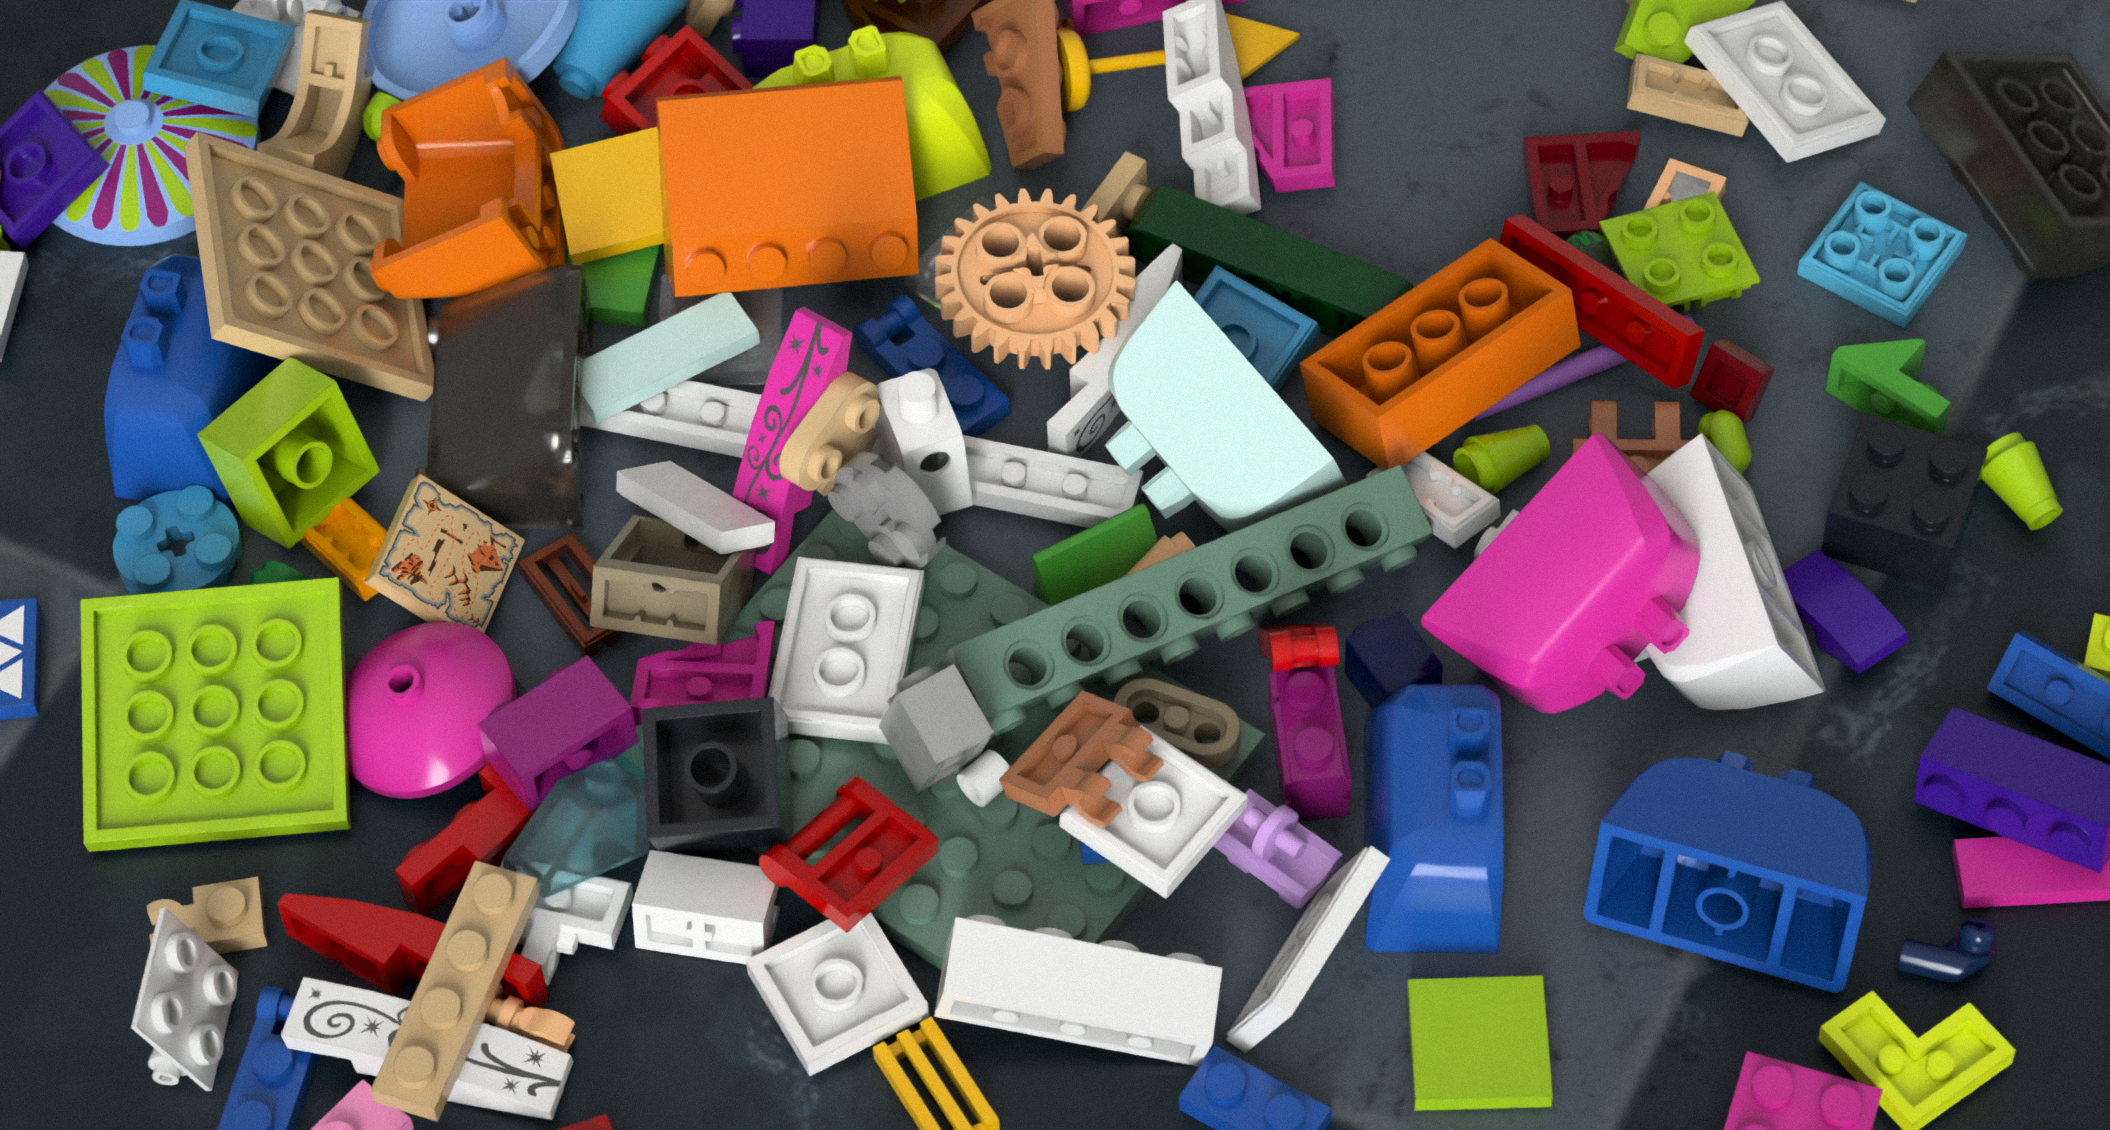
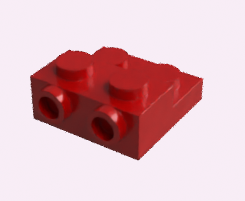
(670, 68)

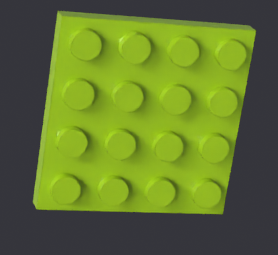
(214, 714)

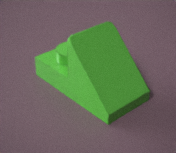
(1883, 383)

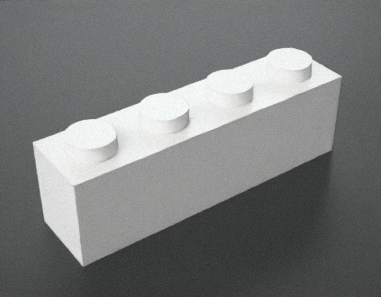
(1078, 990)

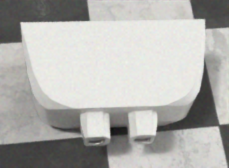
(1741, 617)

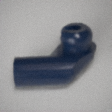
(1956, 958)

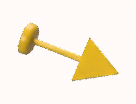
(1252, 41)

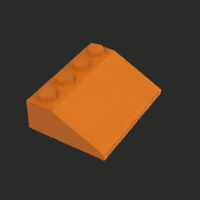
(786, 186)

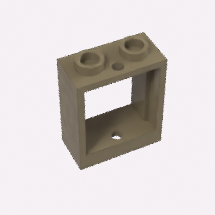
(700, 585)

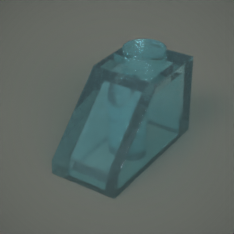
(583, 828)

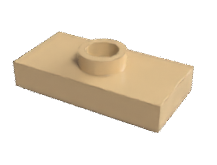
(1683, 95)

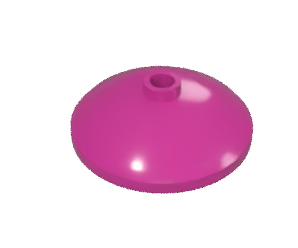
(429, 734)

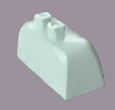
(1210, 422)

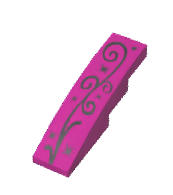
(805, 365)

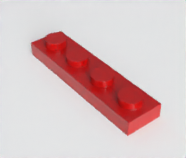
(1611, 306)

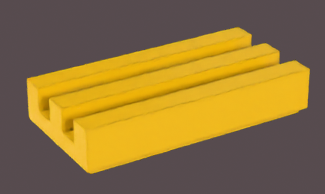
(911, 1046)

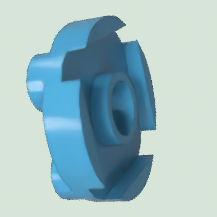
(170, 517)

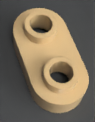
(829, 431)

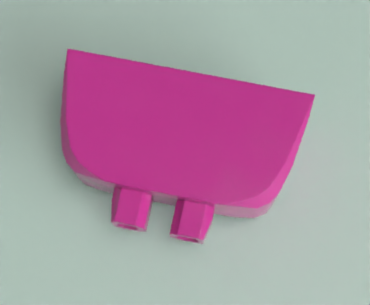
(1575, 586)

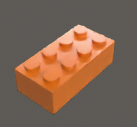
(1440, 354)

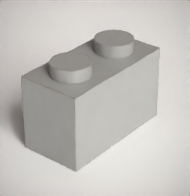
(934, 725)

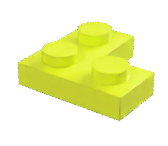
(1921, 1073)

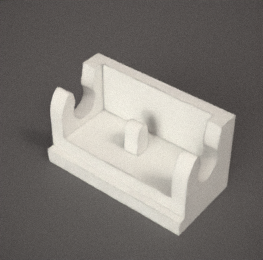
(704, 908)

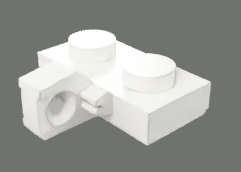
(581, 914)

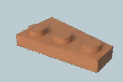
(1029, 75)

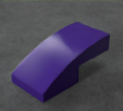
(1843, 613)

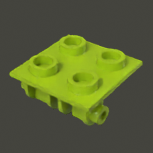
(1681, 252)

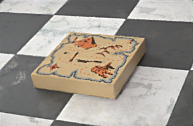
(444, 557)

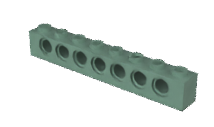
(1377, 506)

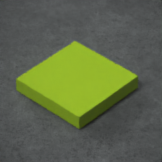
(1479, 1043)

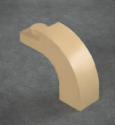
(328, 96)

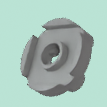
(888, 512)

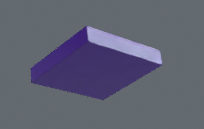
(42, 167)

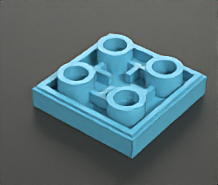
(1882, 254)

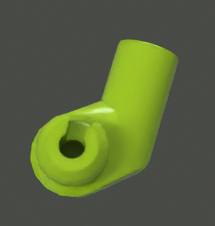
(1728, 437)

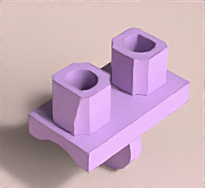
(1279, 850)

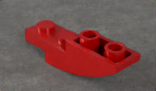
(478, 833)

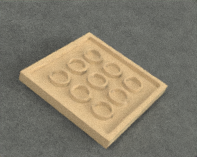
(292, 268)

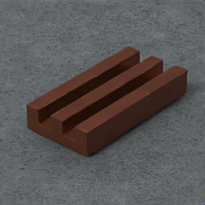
(548, 555)

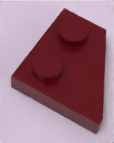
(1577, 178)

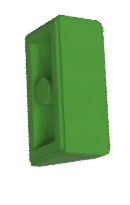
(1093, 556)

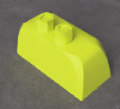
(940, 125)

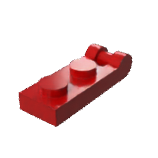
(1299, 645)

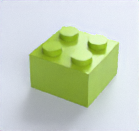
(289, 452)

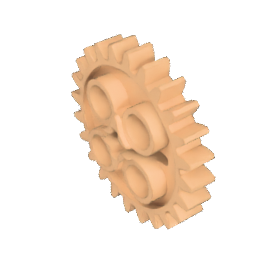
(1035, 278)

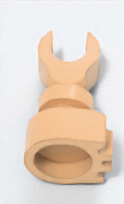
(530, 1022)

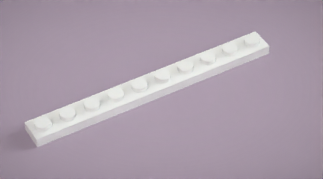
(999, 473)

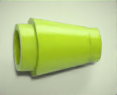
(1501, 456)
(2020, 480)

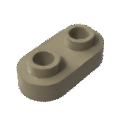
(1183, 719)

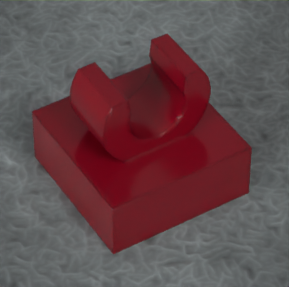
(1732, 380)

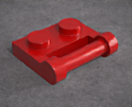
(862, 866)

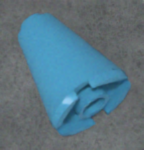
(610, 40)

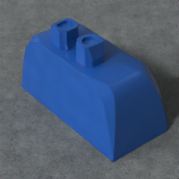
(172, 385)
(1438, 818)
(1734, 868)

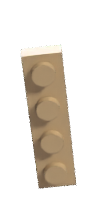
(455, 991)

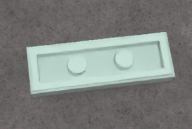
(665, 355)

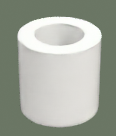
(982, 776)

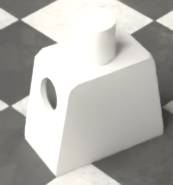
(918, 423)

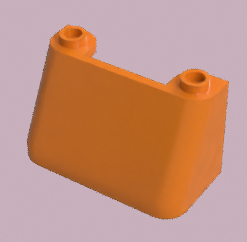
(474, 189)

